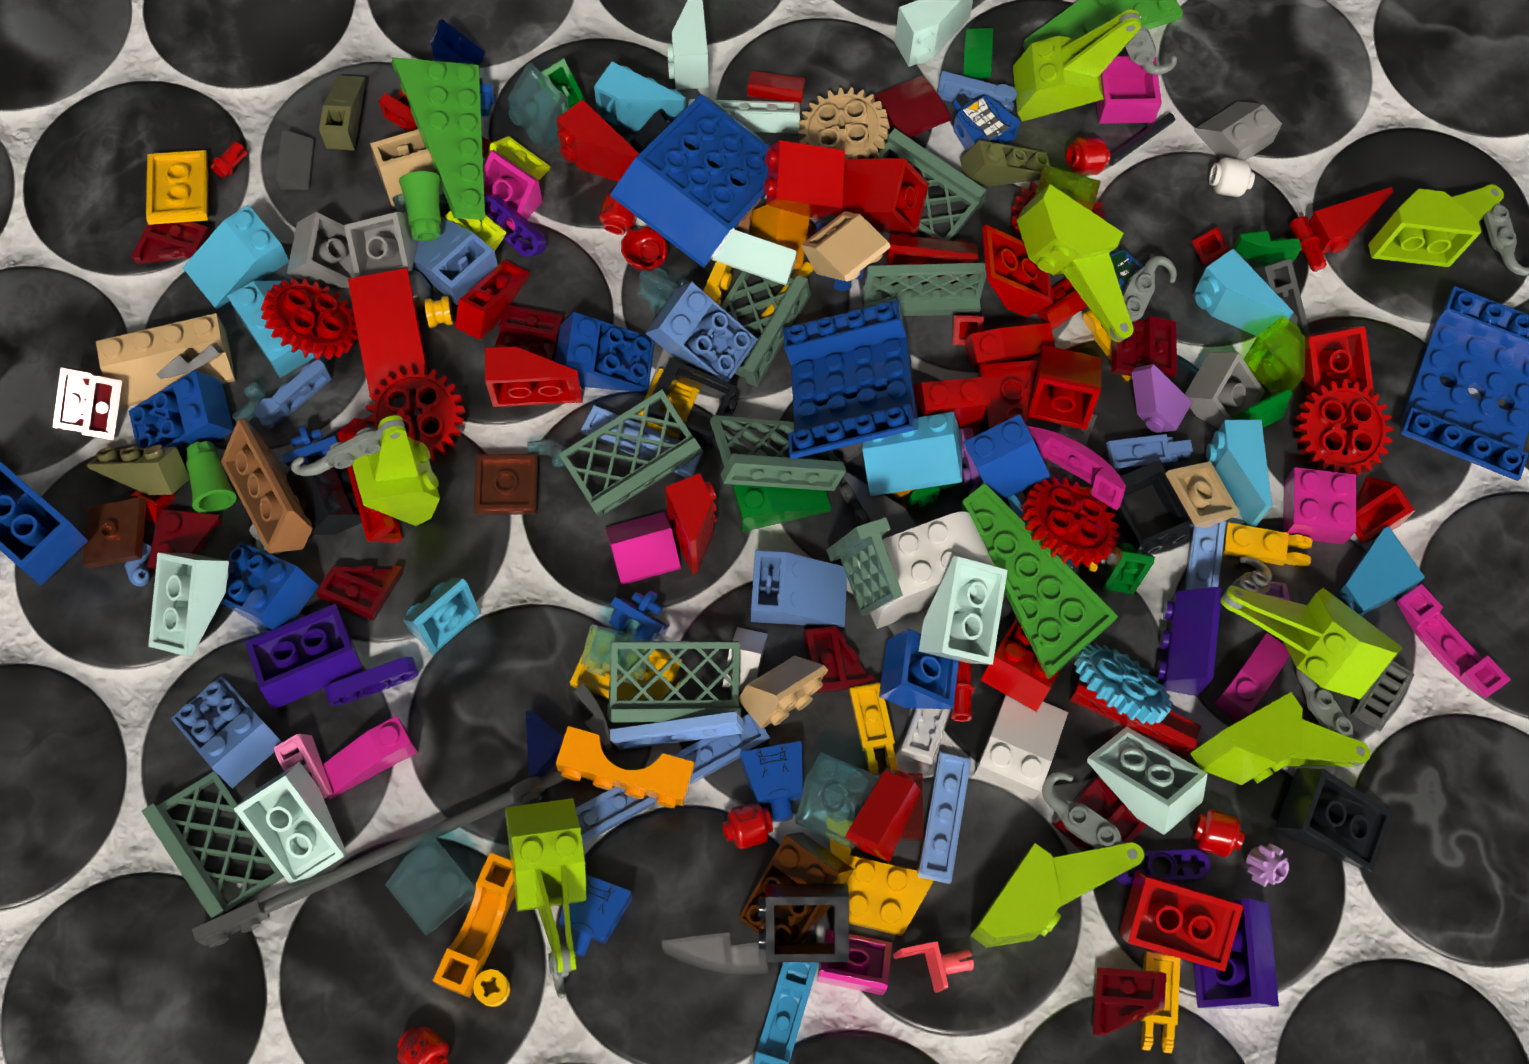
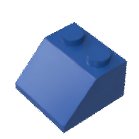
(1007, 458)
(916, 677)

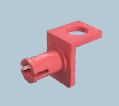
(939, 964)

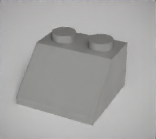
(1240, 130)
(381, 244)
(321, 252)
(1223, 388)

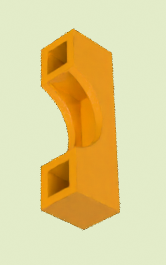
(664, 779)
(472, 946)

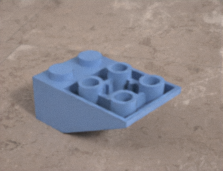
(454, 260)
(701, 333)
(797, 590)
(226, 731)

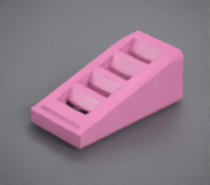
(309, 753)

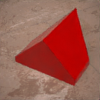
(1380, 506)

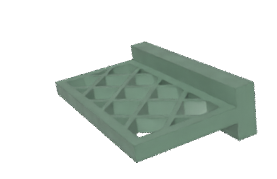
(939, 174)
(927, 299)
(772, 337)
(776, 468)
(642, 477)
(867, 547)
(671, 709)
(188, 863)

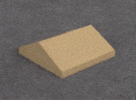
(1202, 494)

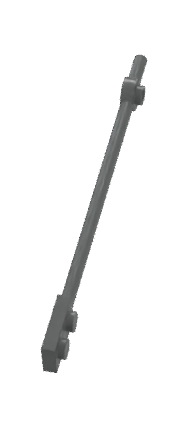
(249, 916)

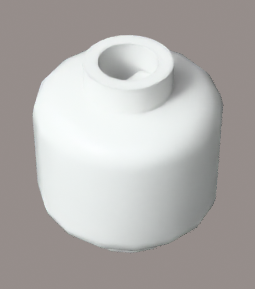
(1231, 177)

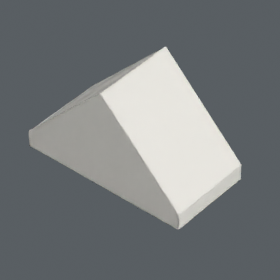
(751, 653)

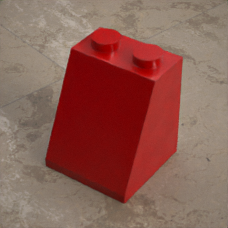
(804, 178)
(885, 194)
(1065, 387)
(960, 396)

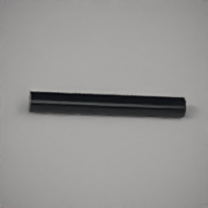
(1141, 138)

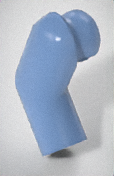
(137, 569)

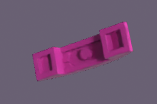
(1081, 462)
(1447, 644)

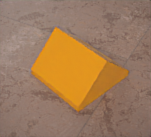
(781, 228)

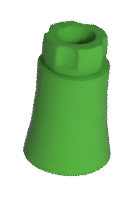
(422, 204)
(208, 479)

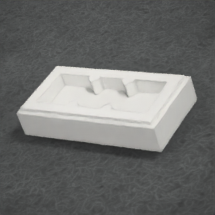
(925, 734)

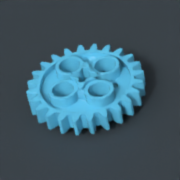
(1123, 684)

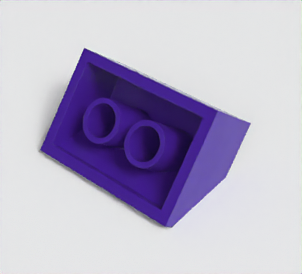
(1189, 640)
(303, 656)
(1250, 969)

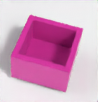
(1128, 93)
(1320, 505)

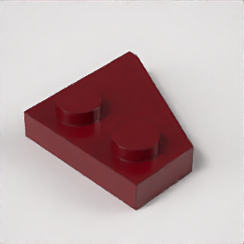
(169, 242)
(180, 533)
(359, 588)
(829, 648)
(1126, 997)

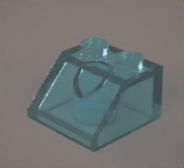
(536, 106)
(833, 797)
(430, 885)

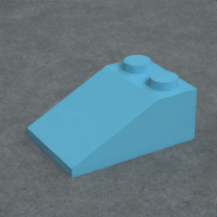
(234, 256)
(1239, 295)
(1242, 465)
(442, 614)

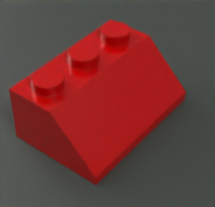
(929, 250)
(692, 517)

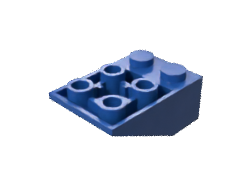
(605, 354)
(183, 414)
(265, 587)

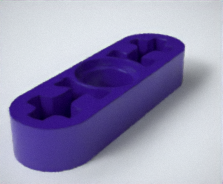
(522, 227)
(371, 681)
(1183, 856)

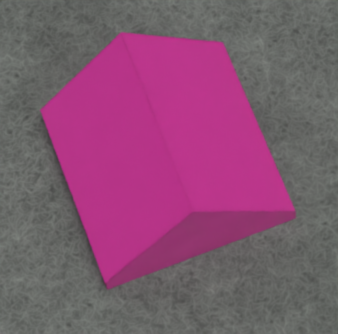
(512, 185)
(643, 548)
(866, 968)

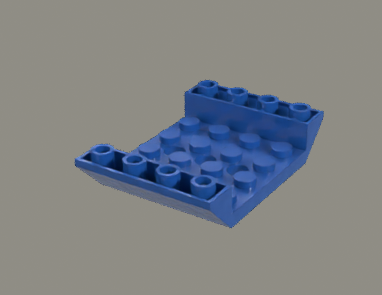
(682, 193)
(1482, 349)
(844, 358)

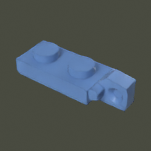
(1138, 452)

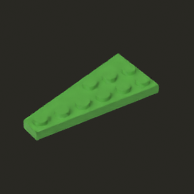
(1090, 14)
(448, 117)
(1046, 595)

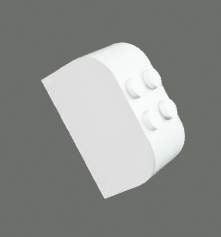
(922, 558)

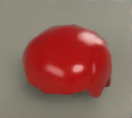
(644, 249)

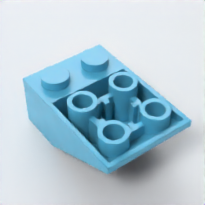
(630, 99)

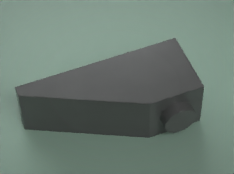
(1282, 280)

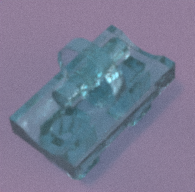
(656, 288)

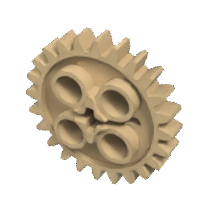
(843, 126)

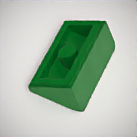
(1268, 410)

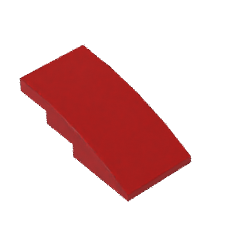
(386, 325)

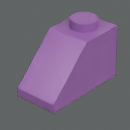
(1158, 399)

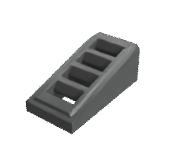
(1395, 678)

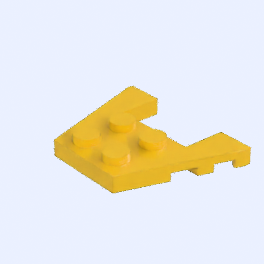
(881, 893)

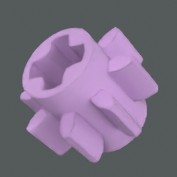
(1267, 864)

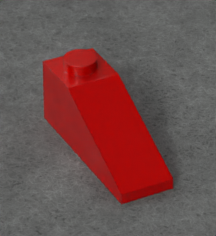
(1343, 222)
(485, 303)
(1007, 344)

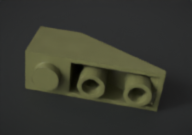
(342, 113)
(1002, 164)
(148, 470)

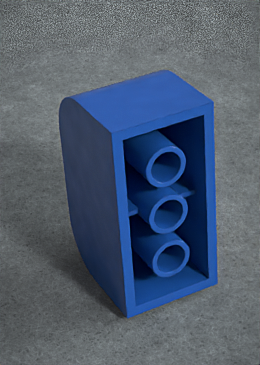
(34, 531)

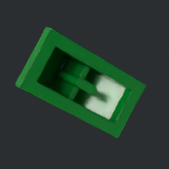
(563, 80)

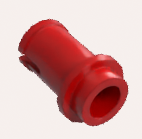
(228, 160)

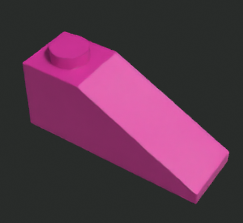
(1253, 678)
(369, 756)

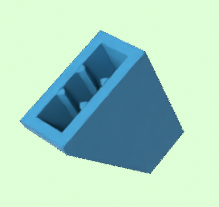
(1380, 575)

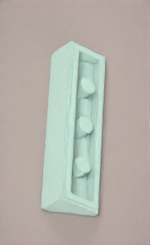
(764, 115)
(757, 257)

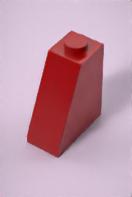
(884, 815)

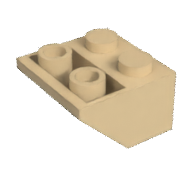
(398, 157)
(845, 247)
(782, 690)

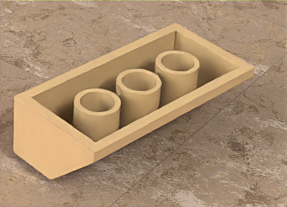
(144, 353)

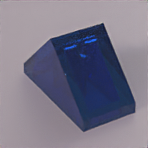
(454, 47)
(542, 745)

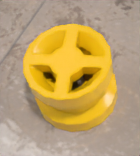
(439, 311)
(497, 991)

